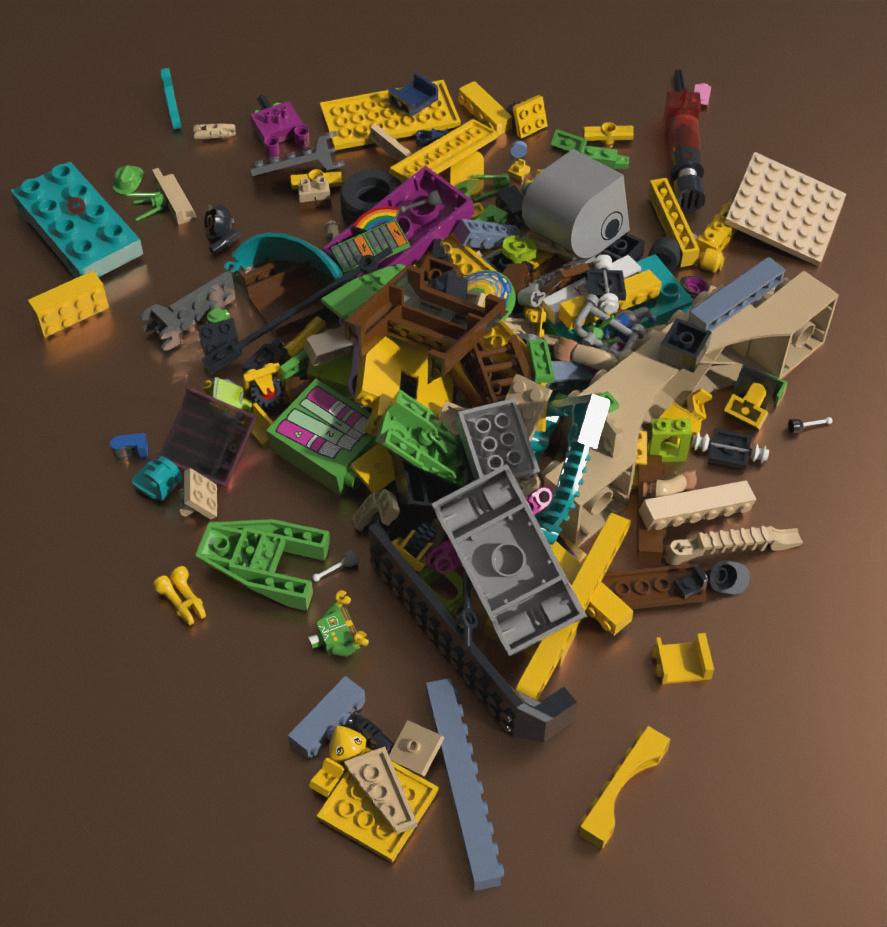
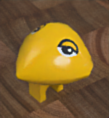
(345, 744)

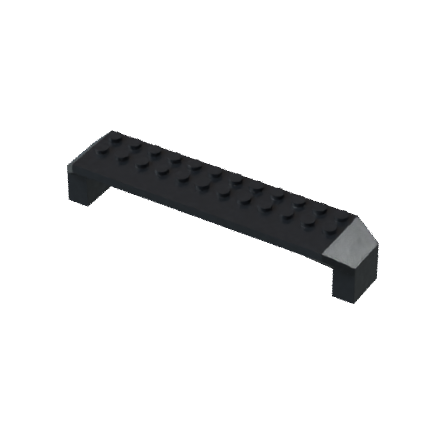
(517, 712)

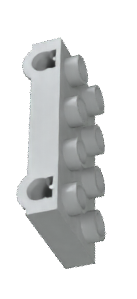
(509, 560)

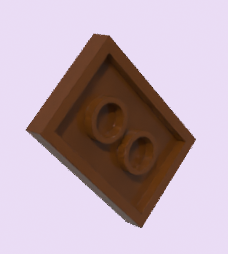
(566, 277)

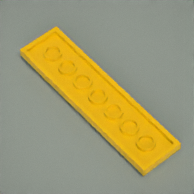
(446, 150)

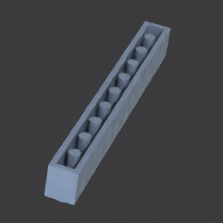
(463, 785)

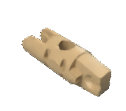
(214, 131)

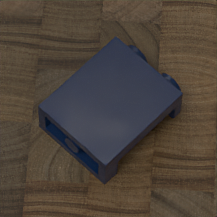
(414, 96)

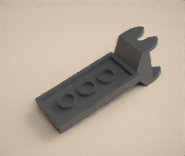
(320, 152)
(188, 310)

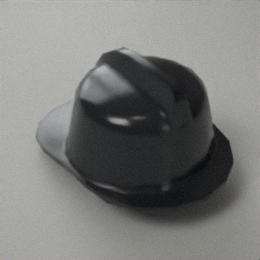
(728, 577)

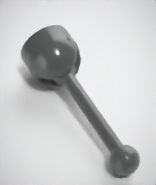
(432, 198)

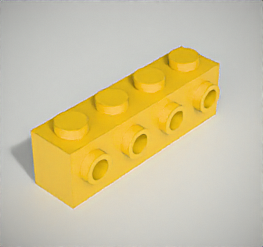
(717, 233)

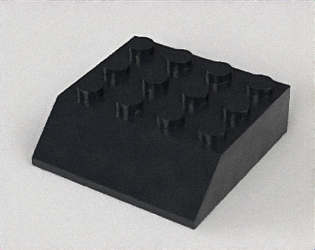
(417, 487)

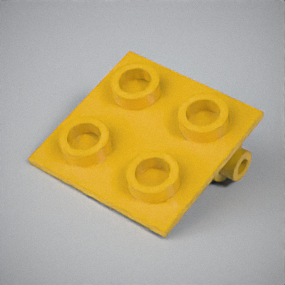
(537, 315)

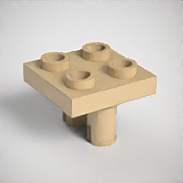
(198, 495)

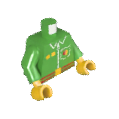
(337, 630)

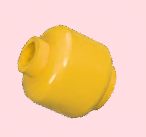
(711, 260)

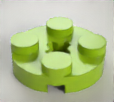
(519, 249)

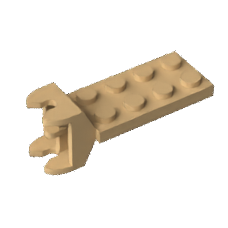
(530, 400)

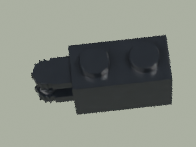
(511, 201)

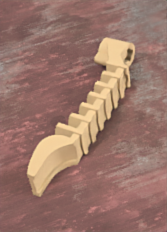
(693, 547)

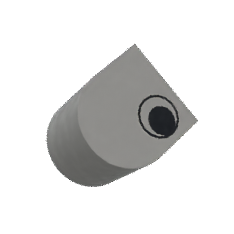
(577, 204)

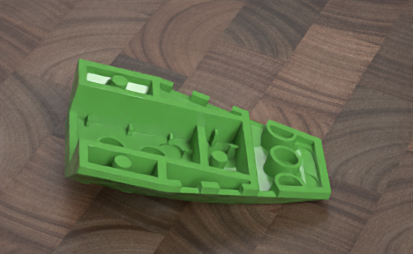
(400, 435)

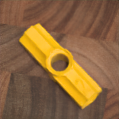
(608, 133)
(334, 178)

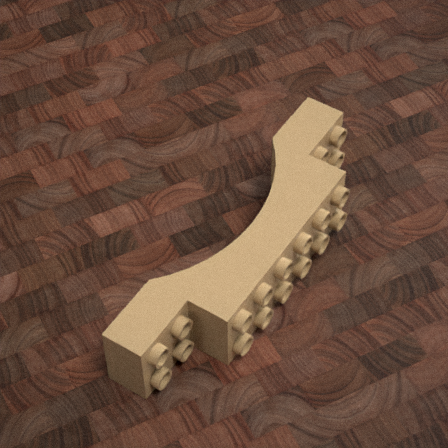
(765, 336)

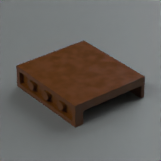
(283, 292)

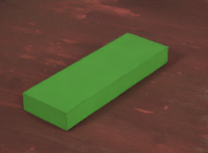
(540, 361)

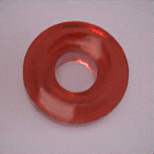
(80, 209)

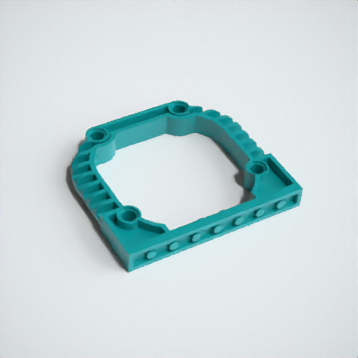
(587, 424)

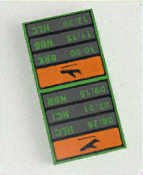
(370, 243)

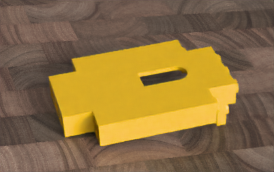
(381, 375)

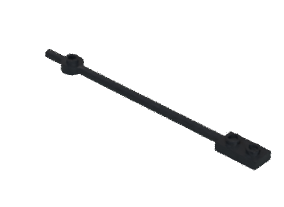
(230, 351)
(466, 618)

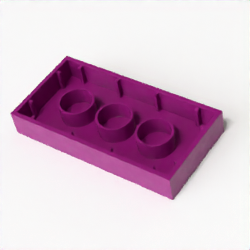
(419, 223)

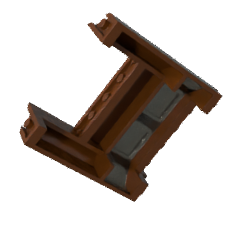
(423, 318)

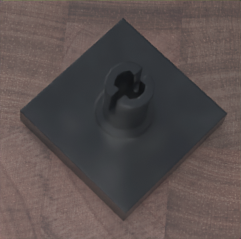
(749, 376)

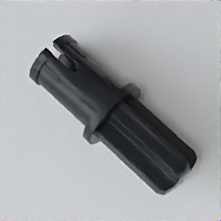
(224, 242)

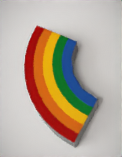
(375, 218)

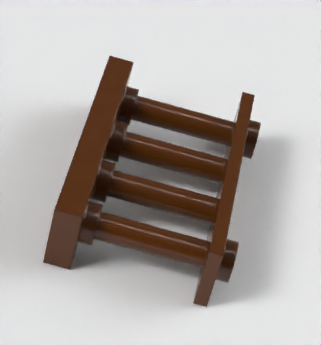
(518, 363)

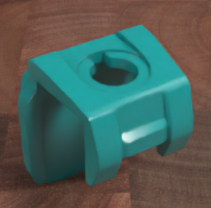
(157, 478)

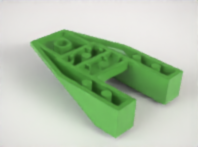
(355, 293)
(253, 549)

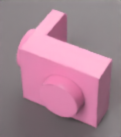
(704, 91)

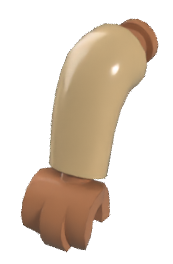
(595, 358)
(679, 483)

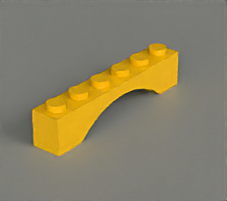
(646, 753)

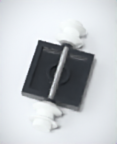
(606, 284)
(730, 448)

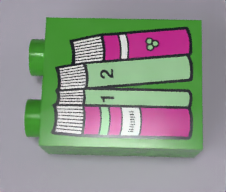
(323, 436)

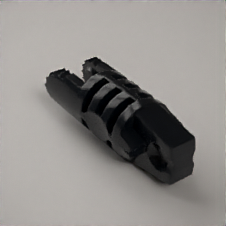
(374, 735)

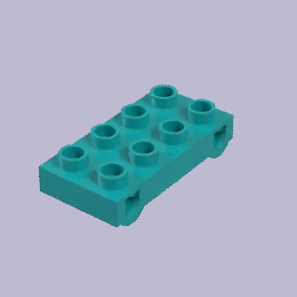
(86, 241)

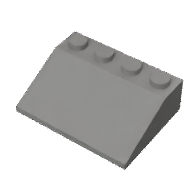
(496, 437)

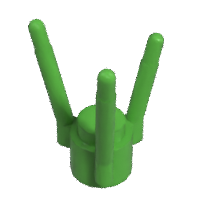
(500, 181)
(157, 199)
(599, 333)

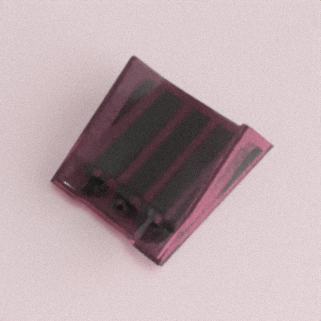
(208, 436)

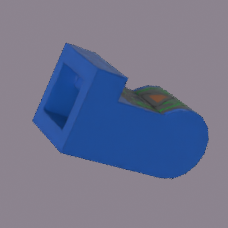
(130, 445)

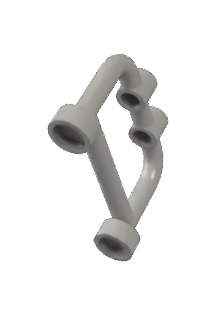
(589, 338)

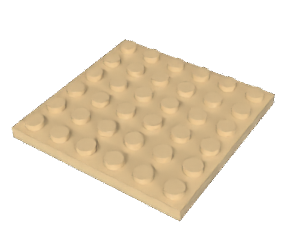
(785, 209)

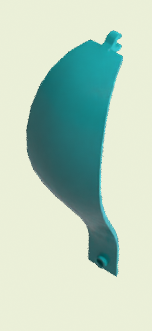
(282, 247)

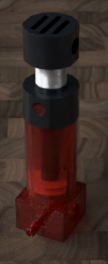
(686, 160)

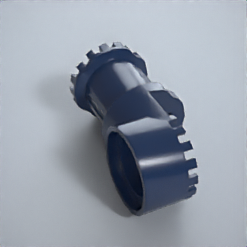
(431, 136)

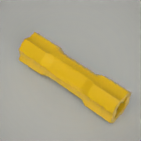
(315, 326)

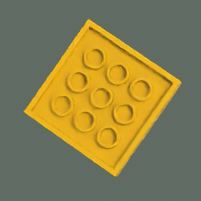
(356, 816)

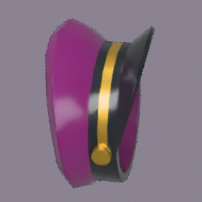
(694, 285)

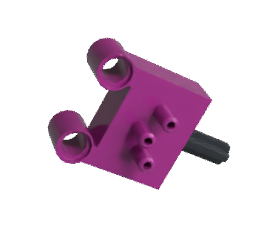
(277, 125)

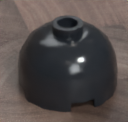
(217, 221)

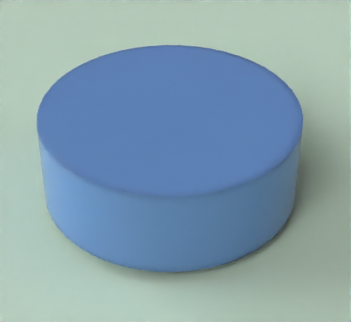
(518, 149)

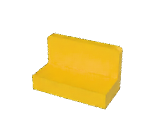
(261, 424)

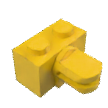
(749, 408)

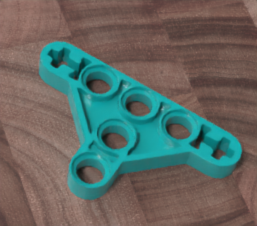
(170, 98)

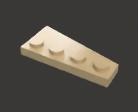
(381, 784)

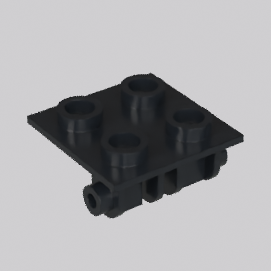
(217, 334)

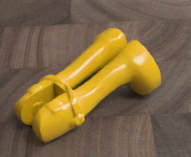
(179, 579)

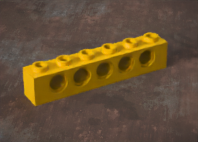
(673, 220)

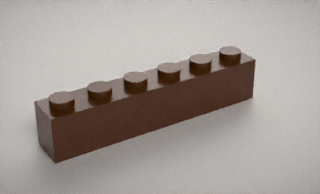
(649, 542)

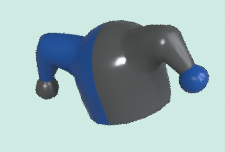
(628, 319)

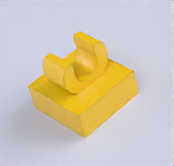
(519, 170)

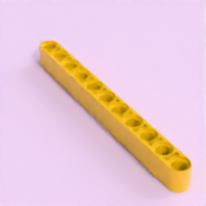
(584, 586)

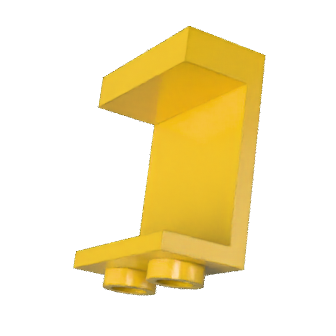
(683, 661)

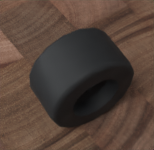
(668, 246)

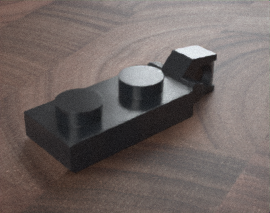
(262, 356)

